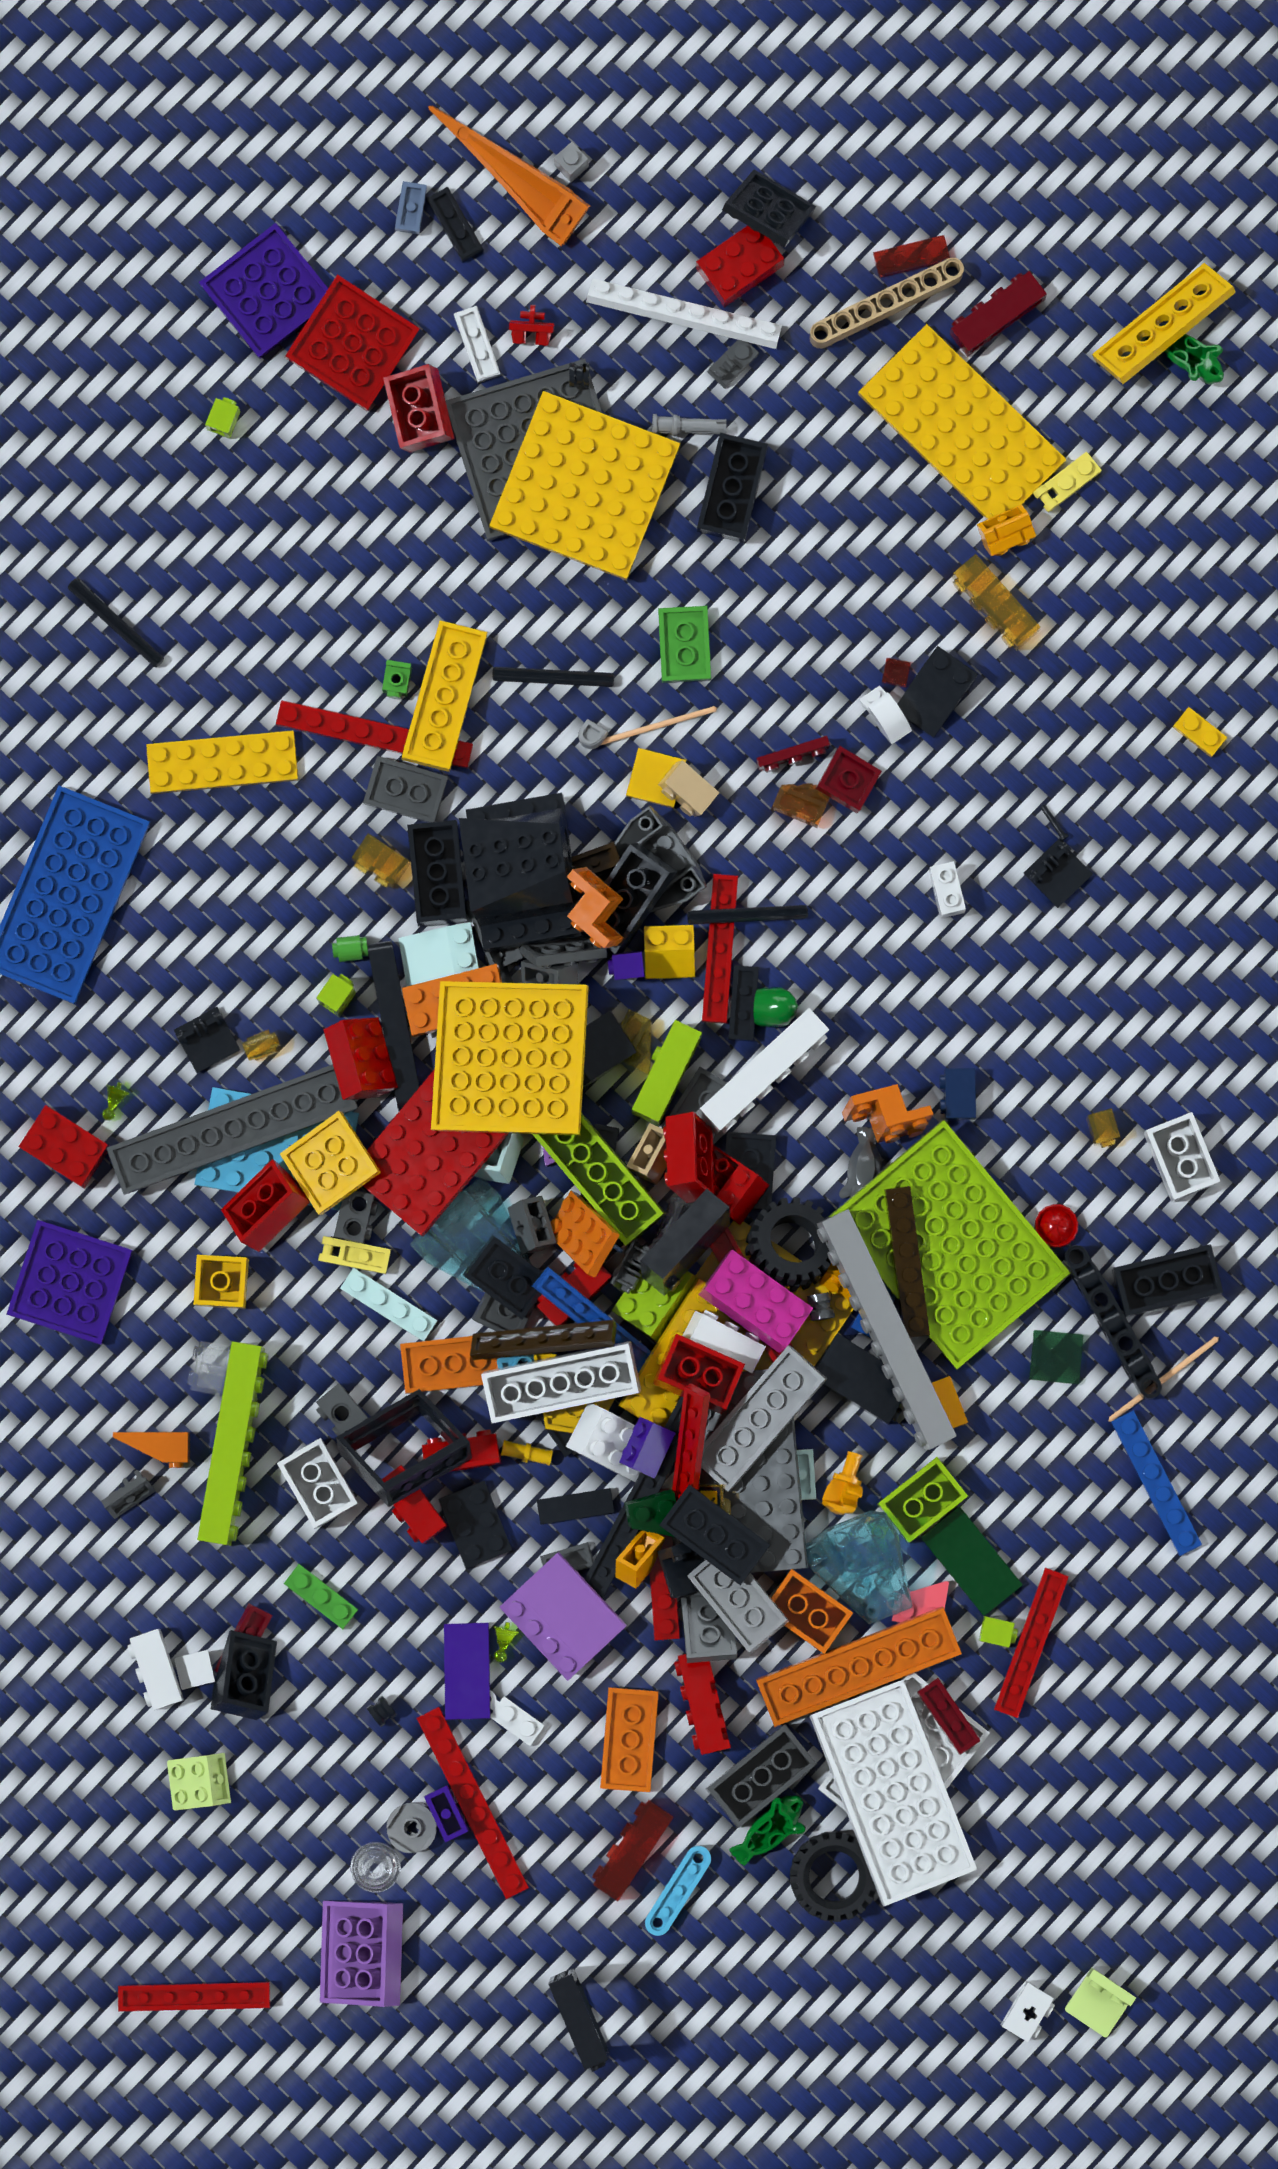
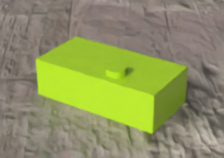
(666, 1073)

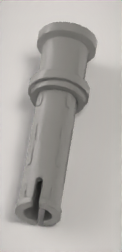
(677, 425)

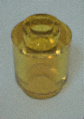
(261, 1045)

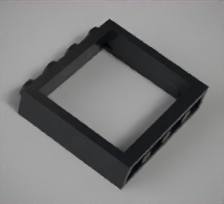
(419, 1474)
(579, 2019)

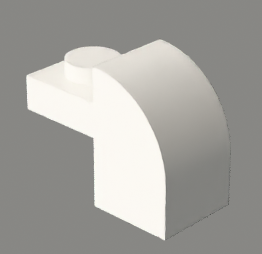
(886, 714)

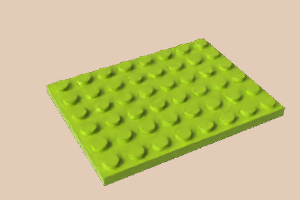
(973, 1243)

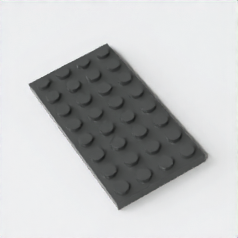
(769, 1492)

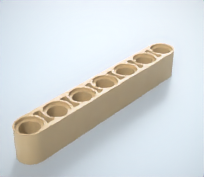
(893, 293)

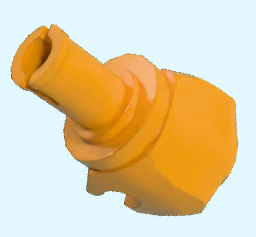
(845, 1488)

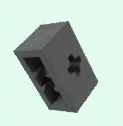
(531, 1225)

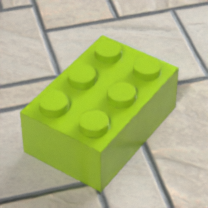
(649, 1309)
(922, 1500)

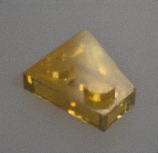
(639, 1032)

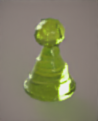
(114, 1097)
(504, 1638)

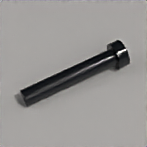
(1054, 823)

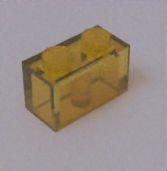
(380, 861)

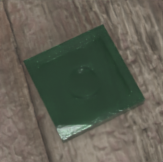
(1056, 1357)

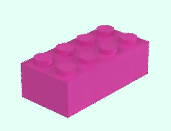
(755, 1301)

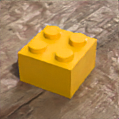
(221, 1281)

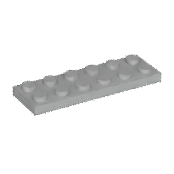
(760, 1417)

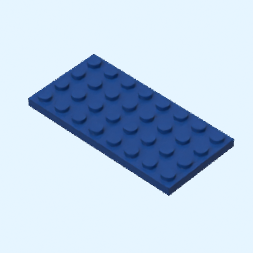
(68, 893)

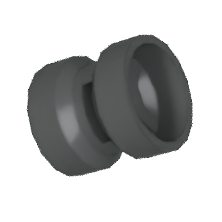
(821, 1306)

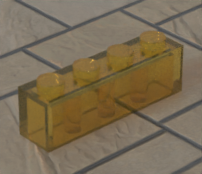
(995, 602)

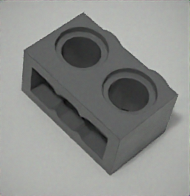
(348, 1215)

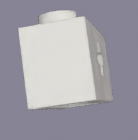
(947, 890)
(1028, 1997)

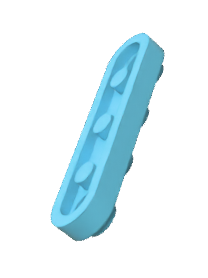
(678, 1890)

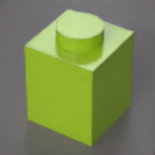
(223, 417)
(997, 1632)

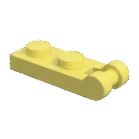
(1068, 481)
(355, 1255)

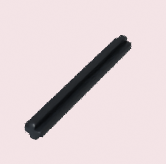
(115, 622)
(553, 676)
(747, 914)

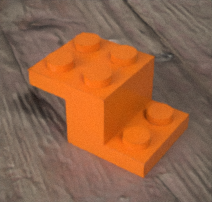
(594, 908)
(887, 1114)

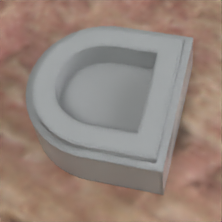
(591, 735)

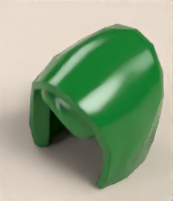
(774, 1007)

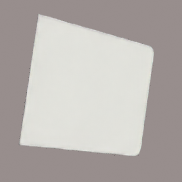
(194, 1669)

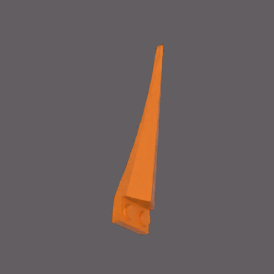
(544, 199)

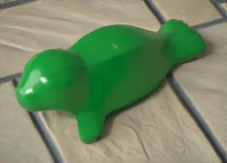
(1197, 359)
(771, 1828)

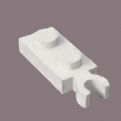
(515, 1719)

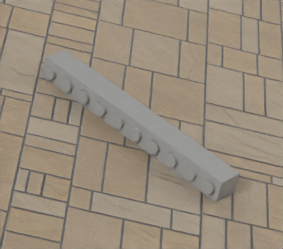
(886, 1330)

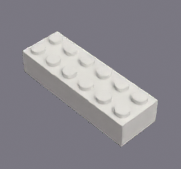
(763, 1070)
(561, 1382)

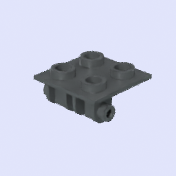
(624, 1275)

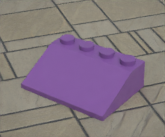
(563, 1616)
(361, 1953)

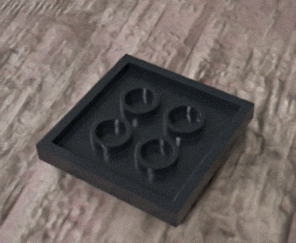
(769, 208)

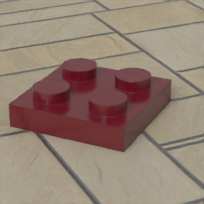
(848, 779)

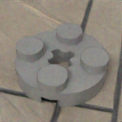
(397, 1831)

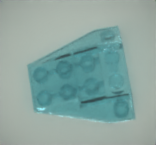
(466, 1229)
(863, 1565)

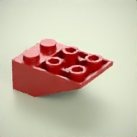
(736, 1185)

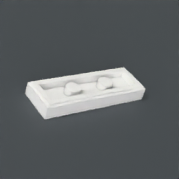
(477, 344)

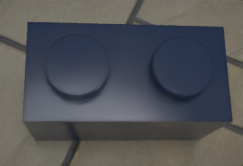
(958, 1094)

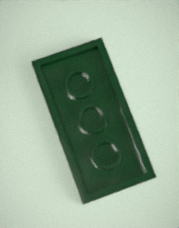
(971, 1561)

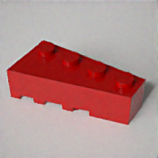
(704, 1705)

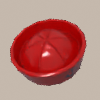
(1056, 1225)

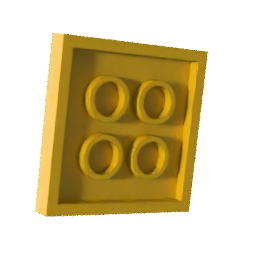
(330, 1163)

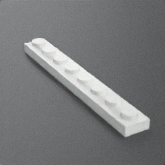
(684, 313)

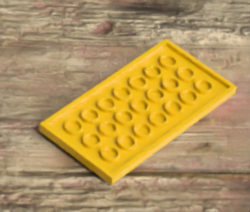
(961, 425)

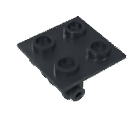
(1058, 873)
(206, 1039)

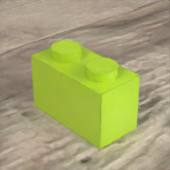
(336, 994)

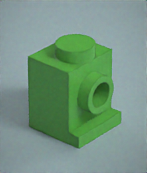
(401, 669)

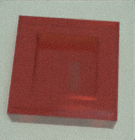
(896, 672)

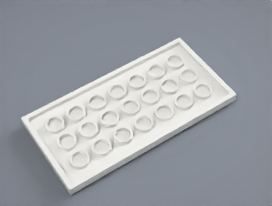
(893, 1792)

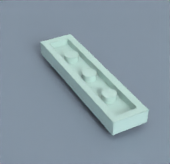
(388, 1304)

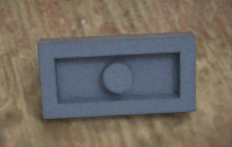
(411, 207)

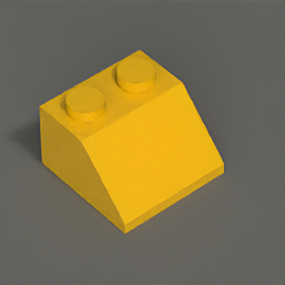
(669, 952)

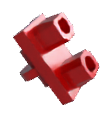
(520, 328)

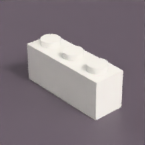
(724, 1339)
(155, 1669)

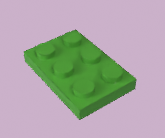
(684, 644)

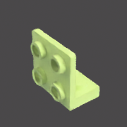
(198, 1781)
(1099, 2002)

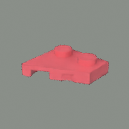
(924, 1600)

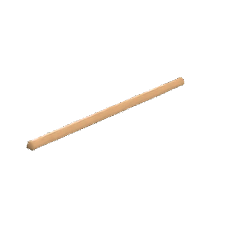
(659, 725)
(1164, 1378)

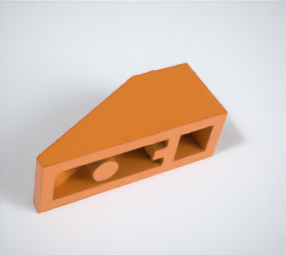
(163, 1446)

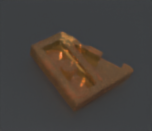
(801, 803)

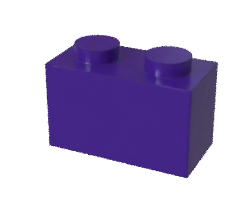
(626, 965)
(647, 1447)
(446, 1813)

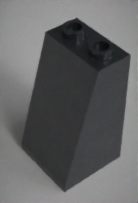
(859, 1379)

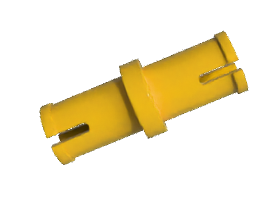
(526, 1452)

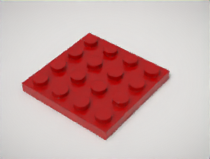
(352, 342)

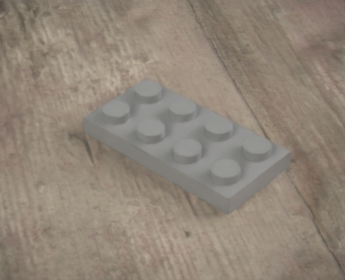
(742, 1607)

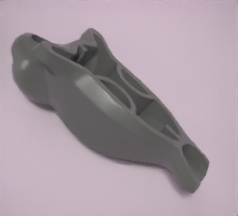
(863, 1164)

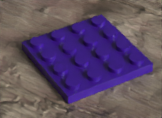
(265, 290)
(69, 1282)

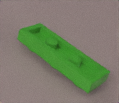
(321, 1596)

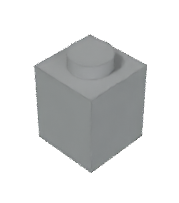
(571, 162)

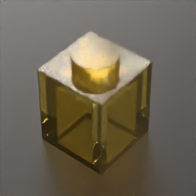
(1103, 1128)

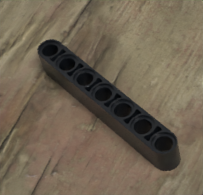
(394, 1020)

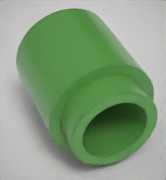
(350, 948)

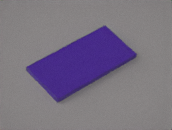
(467, 1671)

